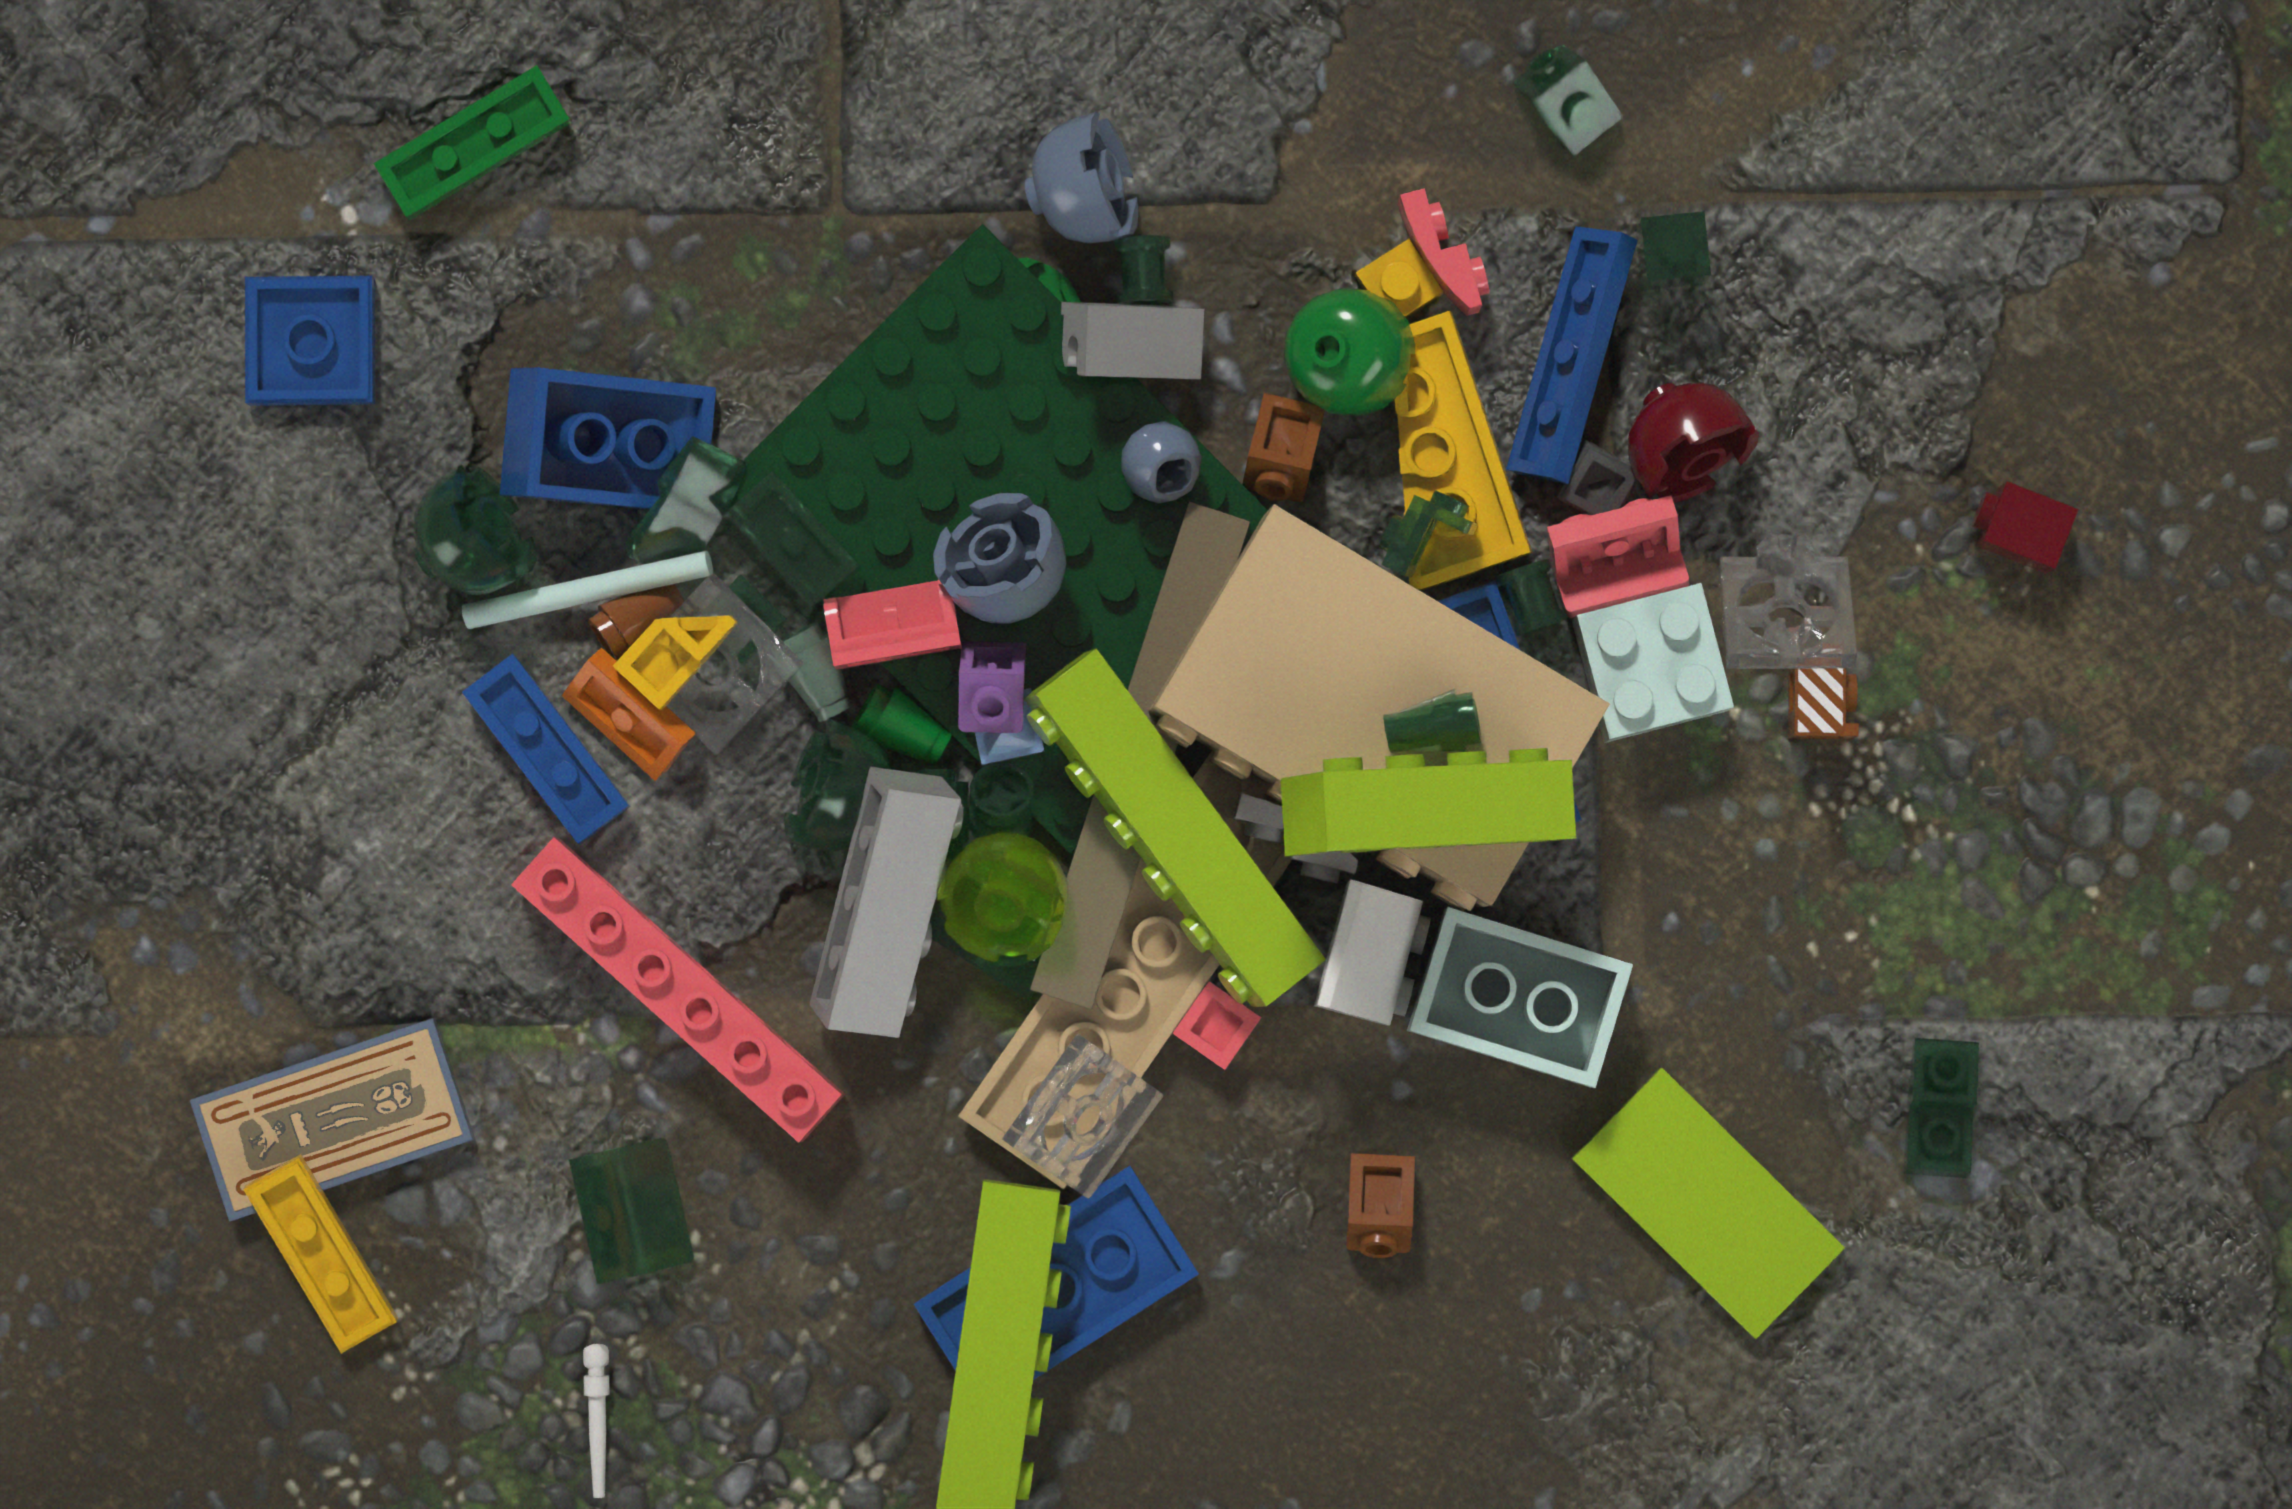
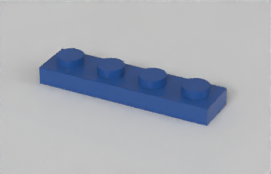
(1571, 354)

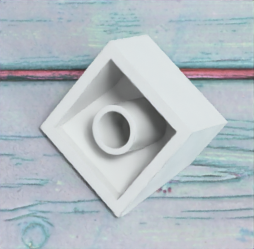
(1371, 953)

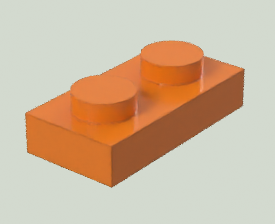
(626, 716)

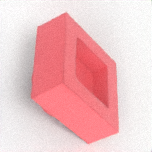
(1216, 1025)

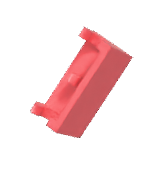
(891, 624)

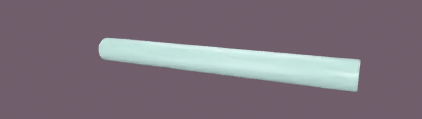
(587, 590)

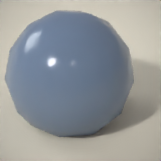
(1161, 462)

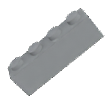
(886, 902)

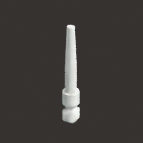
(596, 1388)

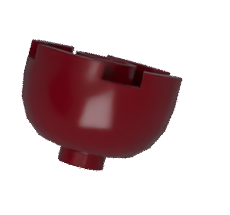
(1685, 437)

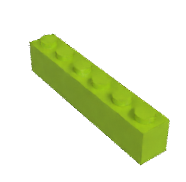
(1173, 830)
(1002, 1347)

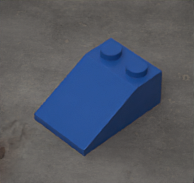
(597, 435)

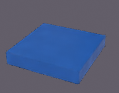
(310, 340)

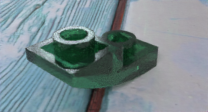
(690, 505)
(1941, 1108)

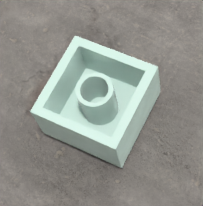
(1653, 662)

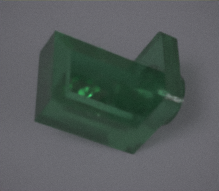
(1568, 97)
(1409, 535)

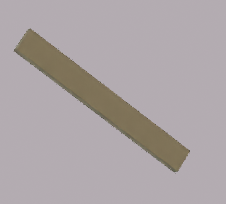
(1100, 866)

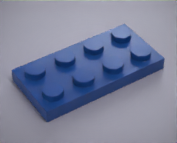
(1112, 1267)

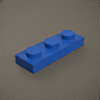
(546, 749)

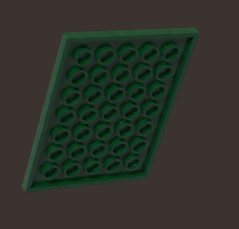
(973, 402)

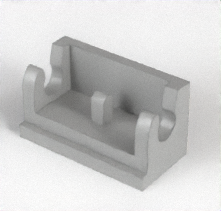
(1133, 340)

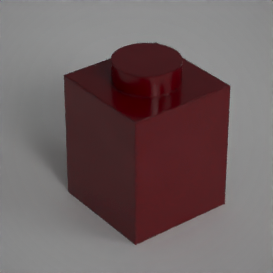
(2023, 526)

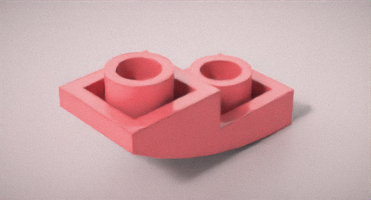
(1457, 275)

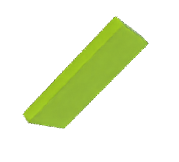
(1708, 1203)

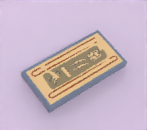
(340, 1111)

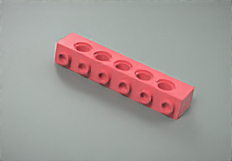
(678, 989)

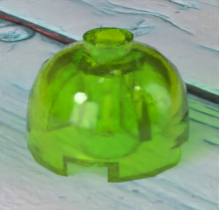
(1004, 897)

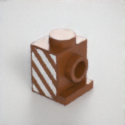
(1820, 703)

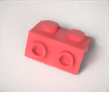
(1617, 555)

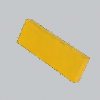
(320, 1253)

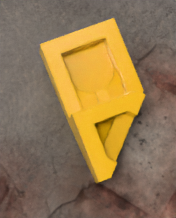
(672, 654)

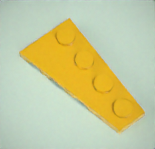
(1454, 451)

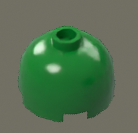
(1349, 351)

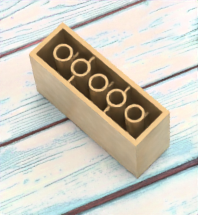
(1325, 643)

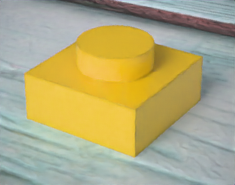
(1401, 278)

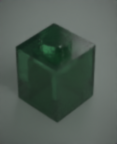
(1672, 250)

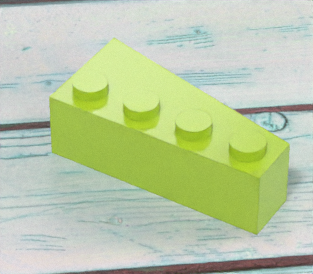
(1428, 805)

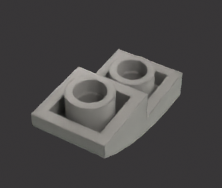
(1265, 822)

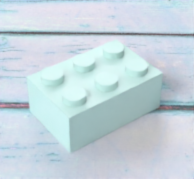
(1520, 997)

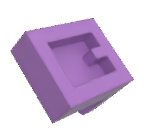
(991, 687)

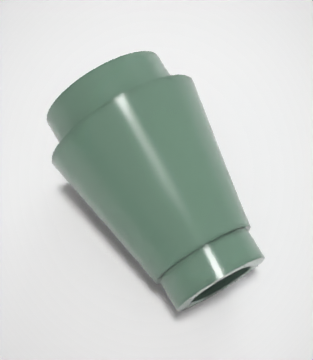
(817, 680)

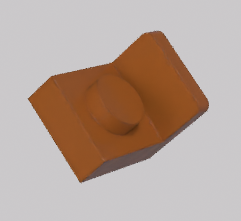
(1283, 448)
(1380, 1204)

